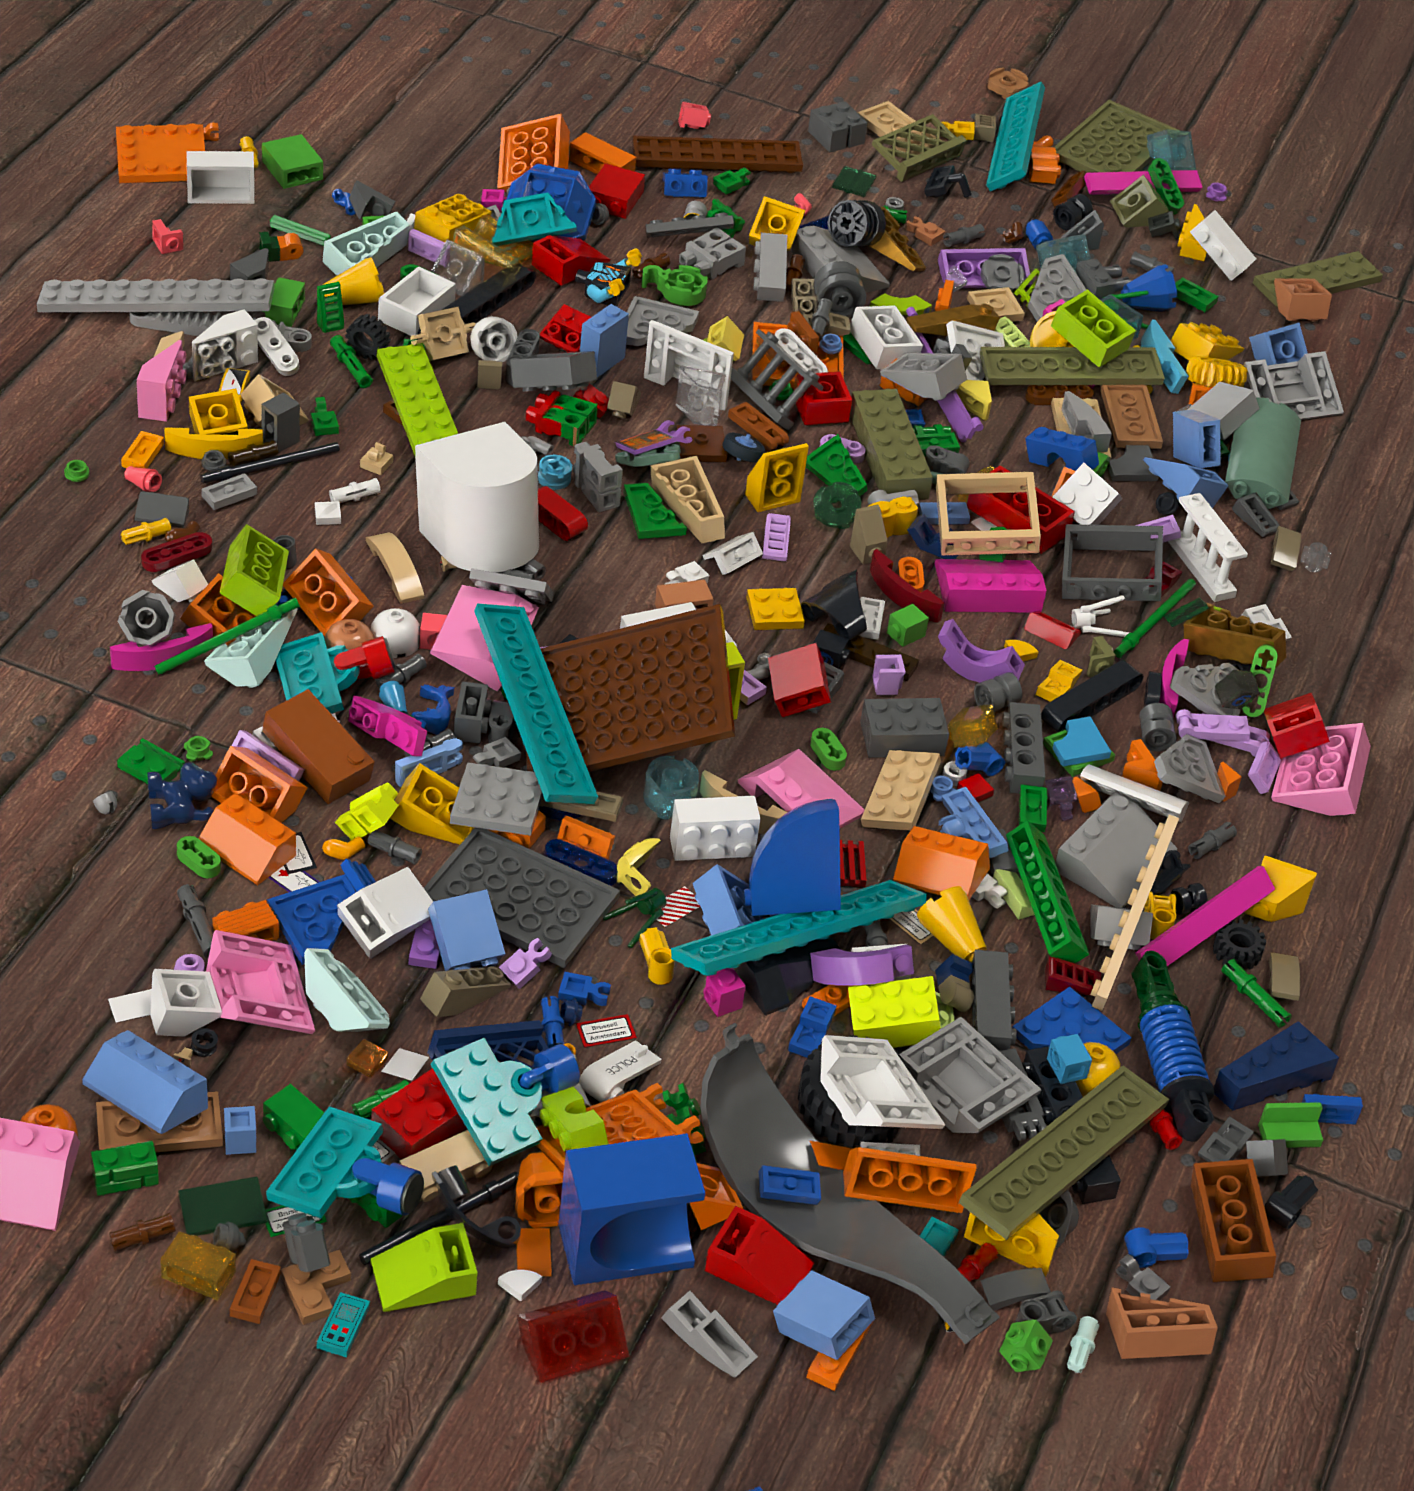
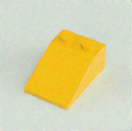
(777, 478)
(427, 804)
(1030, 1246)

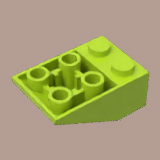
(426, 1269)

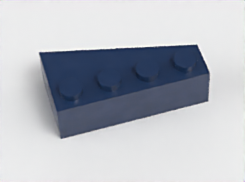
(1274, 1067)

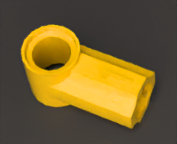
(657, 956)

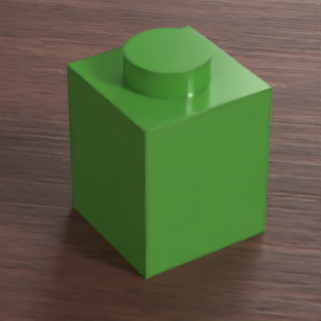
(907, 625)

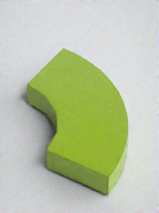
(902, 303)

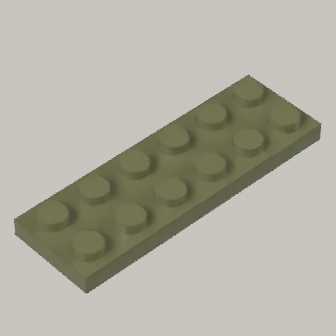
(1334, 274)

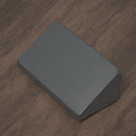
(157, 506)

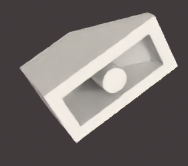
(182, 581)

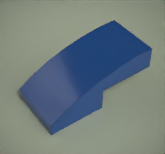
(812, 1026)

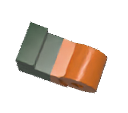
(281, 247)

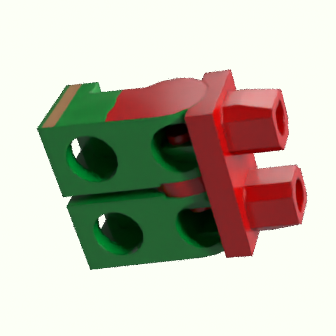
(562, 416)

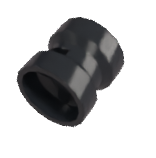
(1189, 898)

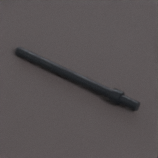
(227, 472)
(489, 1191)

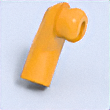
(341, 849)

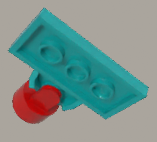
(327, 671)

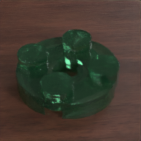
(832, 516)

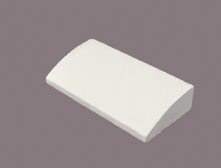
(1138, 793)

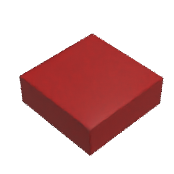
(977, 787)

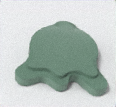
(658, 455)

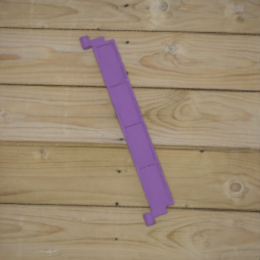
(952, 405)

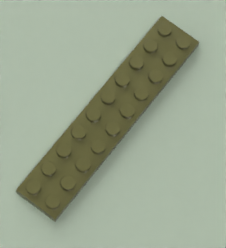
(1063, 1152)

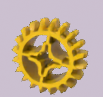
(1212, 370)

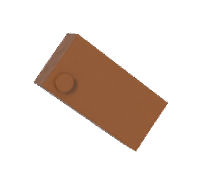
(318, 744)
(1233, 1220)

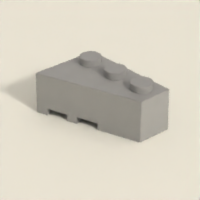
(770, 267)

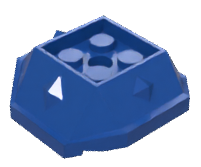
(566, 189)

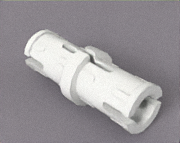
(369, 487)

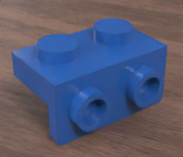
(685, 184)

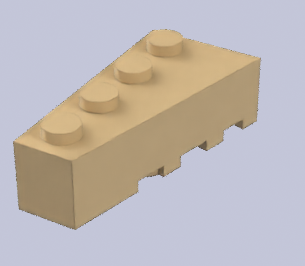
(690, 497)

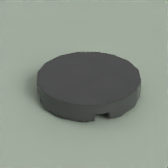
(1002, 272)

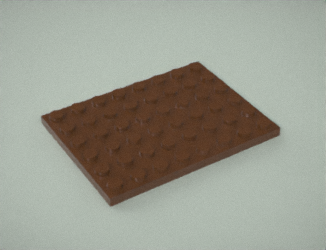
(645, 687)

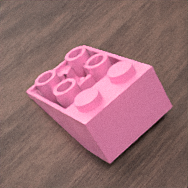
(161, 383)

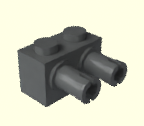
(1099, 278)

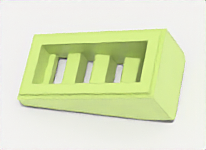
(1011, 333)

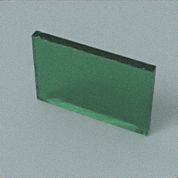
(223, 1202)

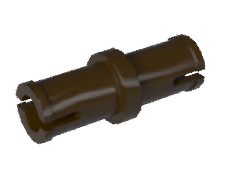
(253, 453)

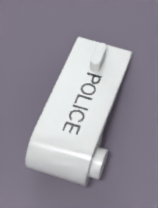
(609, 1074)

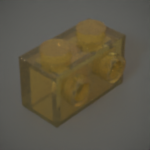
(972, 726)
(198, 1265)

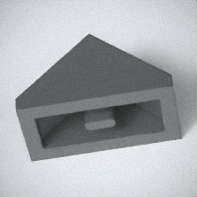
(1092, 227)

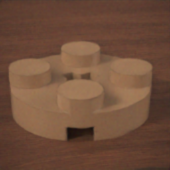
(1007, 82)

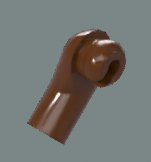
(176, 533)

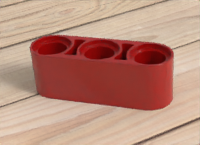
(560, 515)

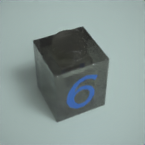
(1237, 689)

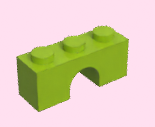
(569, 1122)

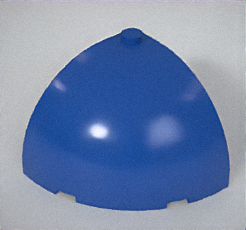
(798, 863)

